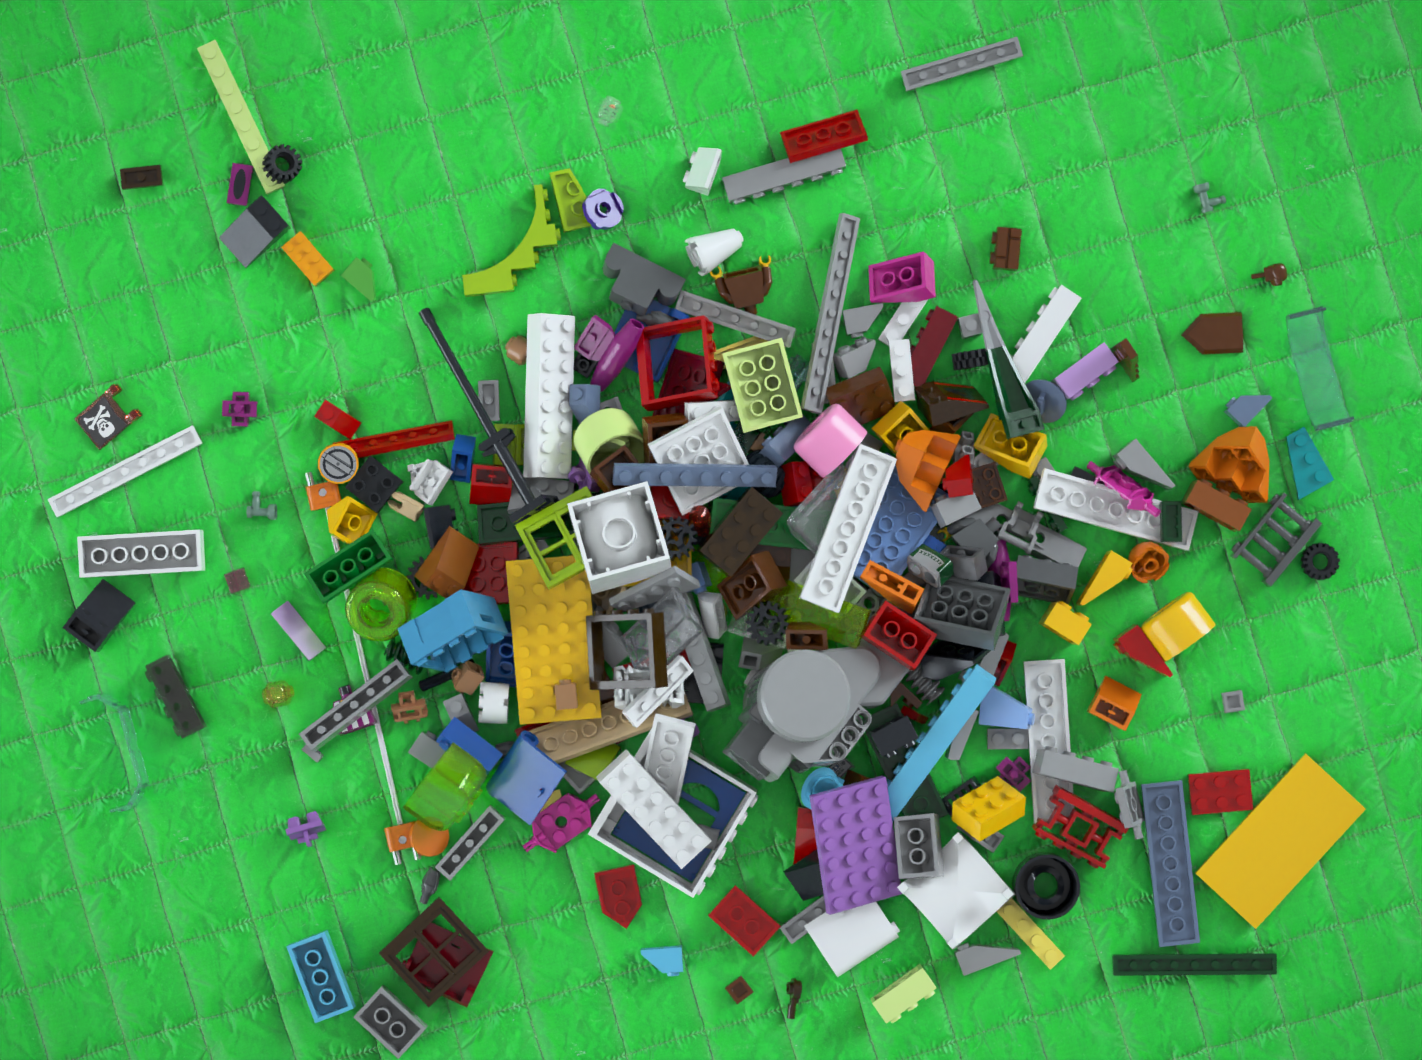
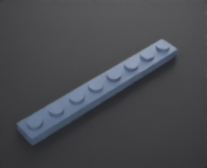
(695, 474)

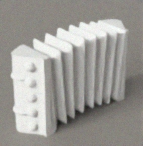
(624, 697)

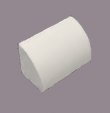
(712, 614)

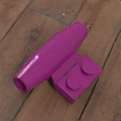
(610, 350)
(1008, 572)

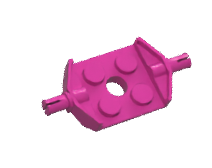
(1114, 478)
(552, 836)

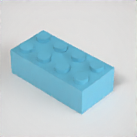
(321, 976)

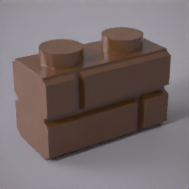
(1006, 249)

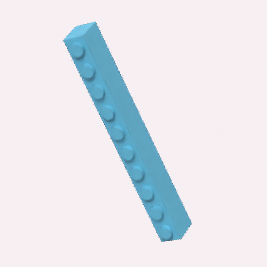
(938, 737)

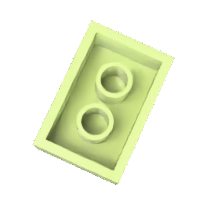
(903, 994)

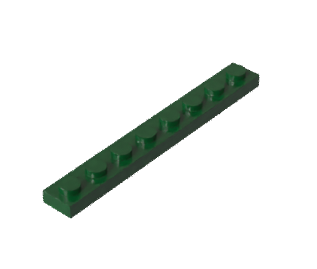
(1195, 964)

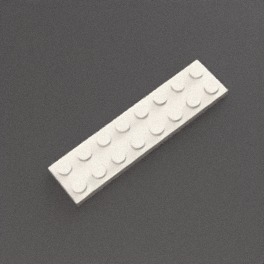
(1104, 508)
(848, 528)
(1048, 699)

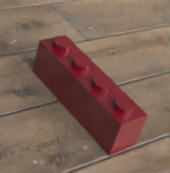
(930, 343)

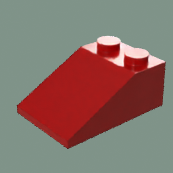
(1136, 646)
(805, 835)

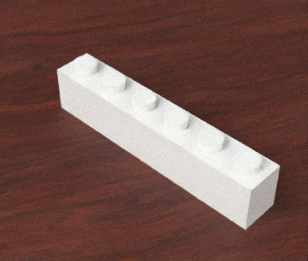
(1044, 330)

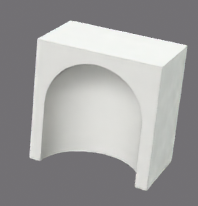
(619, 537)

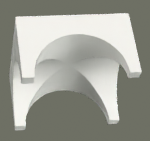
(963, 896)

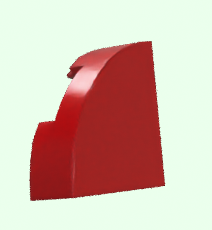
(916, 716)

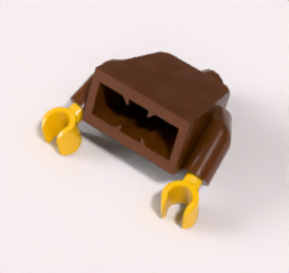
(745, 286)

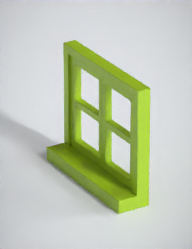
(539, 520)

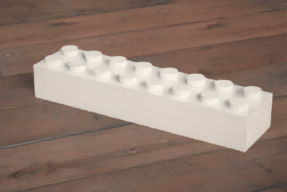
(547, 396)

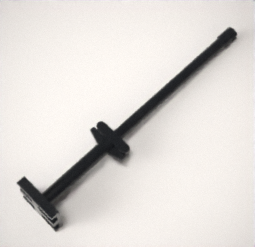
(497, 441)

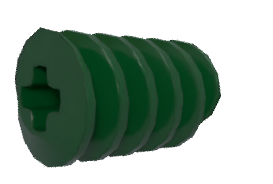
(398, 652)

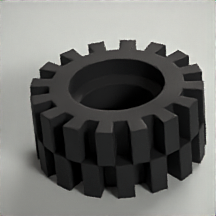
(289, 156)
(969, 359)
(1307, 561)

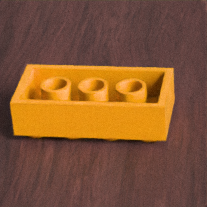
(307, 258)

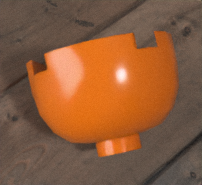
(1148, 561)

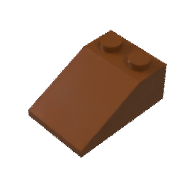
(448, 563)

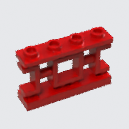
(1088, 813)

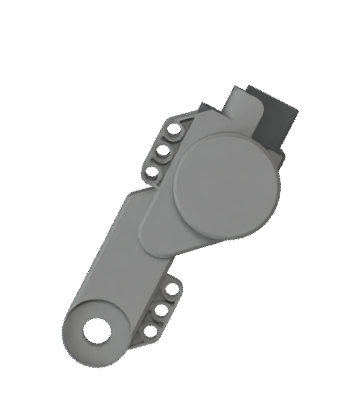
(809, 704)

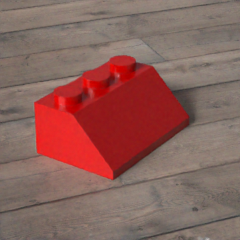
(898, 635)

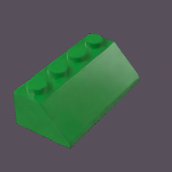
(348, 566)

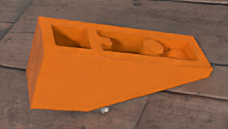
(892, 586)

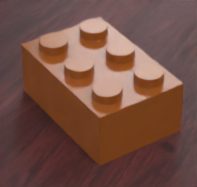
(1216, 505)

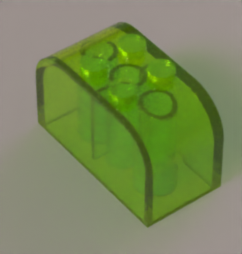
(447, 789)

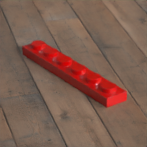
(402, 439)

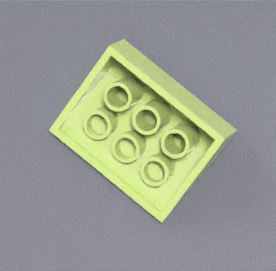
(762, 385)

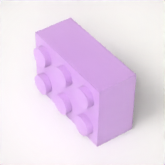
(1086, 372)

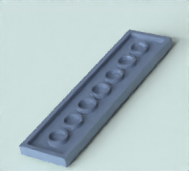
(1170, 863)

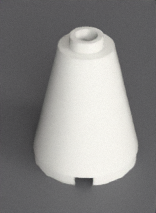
(712, 249)

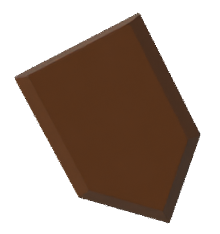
(1216, 333)

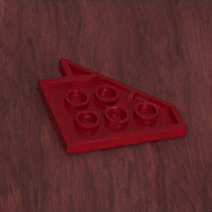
(684, 375)

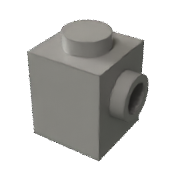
(969, 326)

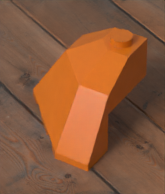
(923, 461)
(1236, 464)

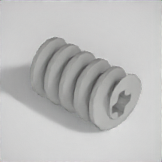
(925, 685)

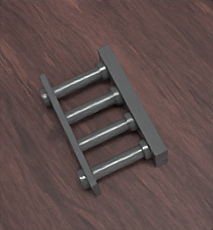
(1295, 542)

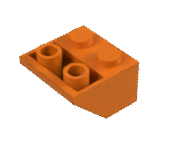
(1114, 703)

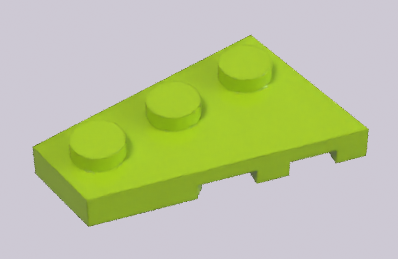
(569, 200)

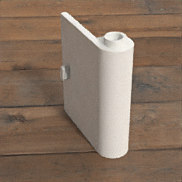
(851, 935)

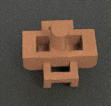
(399, 709)

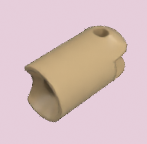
(409, 507)

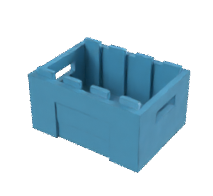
(453, 631)

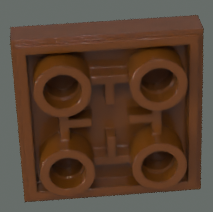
(988, 485)

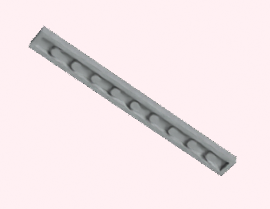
(830, 313)

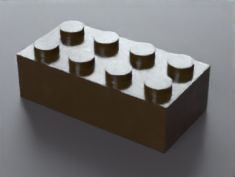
(739, 531)

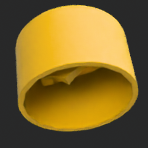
(1177, 625)

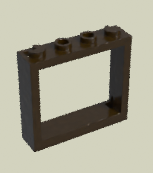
(656, 649)

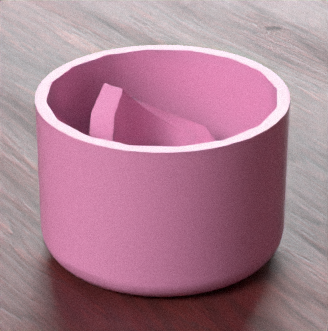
(829, 439)

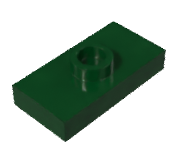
(1170, 521)

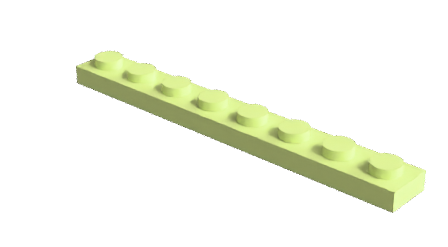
(238, 111)

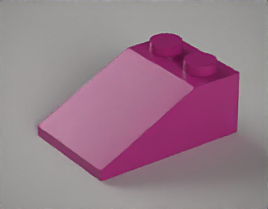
(902, 279)

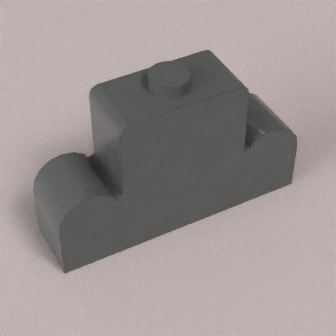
(639, 281)

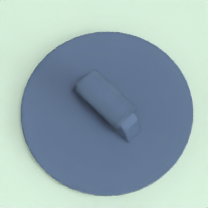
(1048, 398)

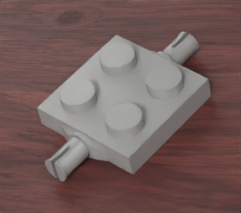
(1130, 806)

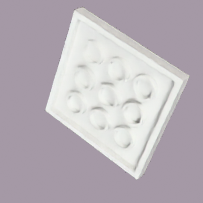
(700, 441)

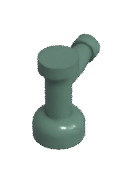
(1207, 204)
(255, 510)

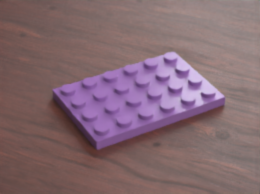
(855, 844)

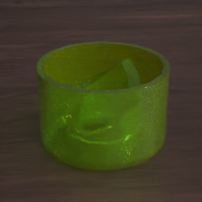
(390, 588)

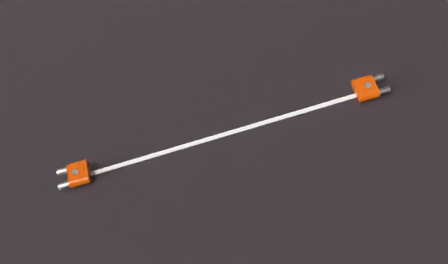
(325, 496)

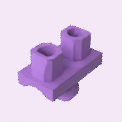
(582, 477)
(307, 831)

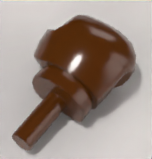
(1274, 273)

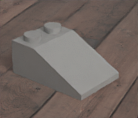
(1138, 462)

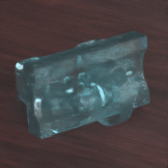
(799, 370)

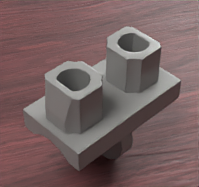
(965, 447)

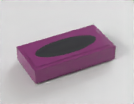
(240, 184)

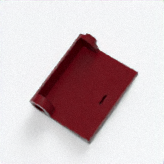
(434, 973)

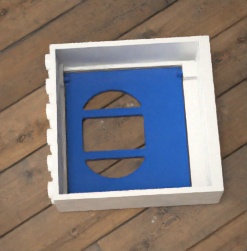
(635, 835)

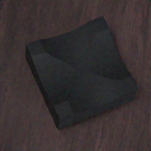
(374, 484)

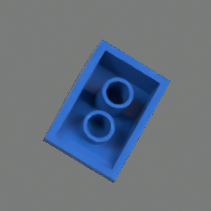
(500, 660)

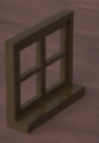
(414, 930)

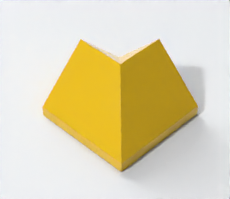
(349, 520)

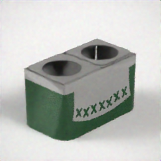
(930, 566)

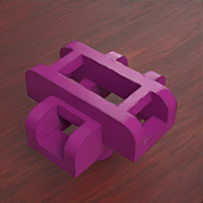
(238, 408)
(1012, 773)

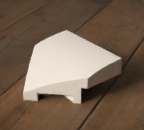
(428, 479)

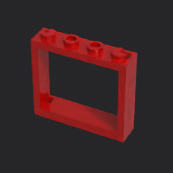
(645, 363)

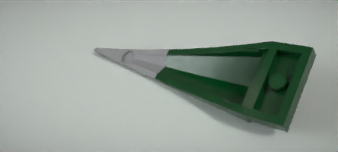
(1013, 399)

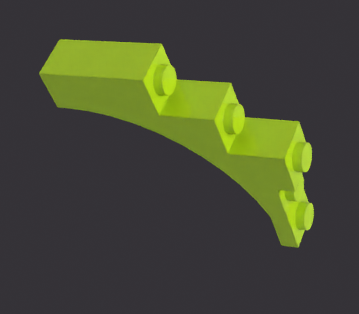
(500, 277)

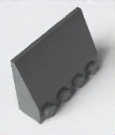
(964, 612)

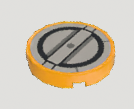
(338, 463)

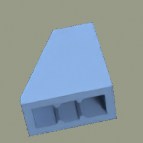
(1004, 711)

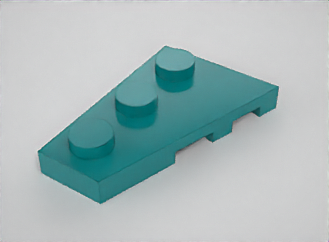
(1307, 464)

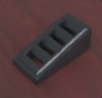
(974, 783)

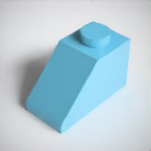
(665, 959)

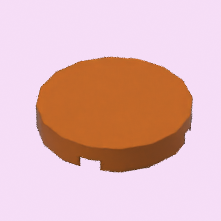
(427, 840)

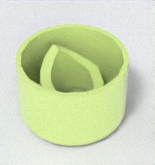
(604, 434)

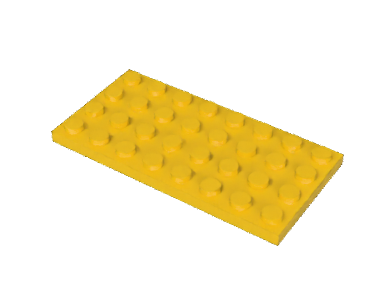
(550, 640)

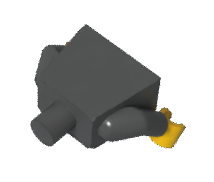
(975, 534)

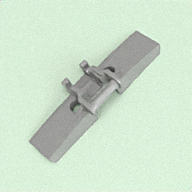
(1026, 526)
(988, 663)

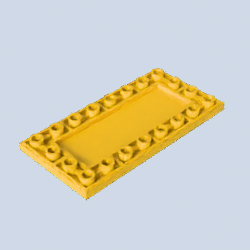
(1280, 841)

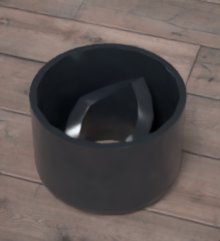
(1065, 894)

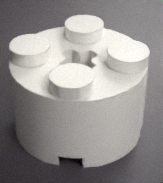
(493, 702)

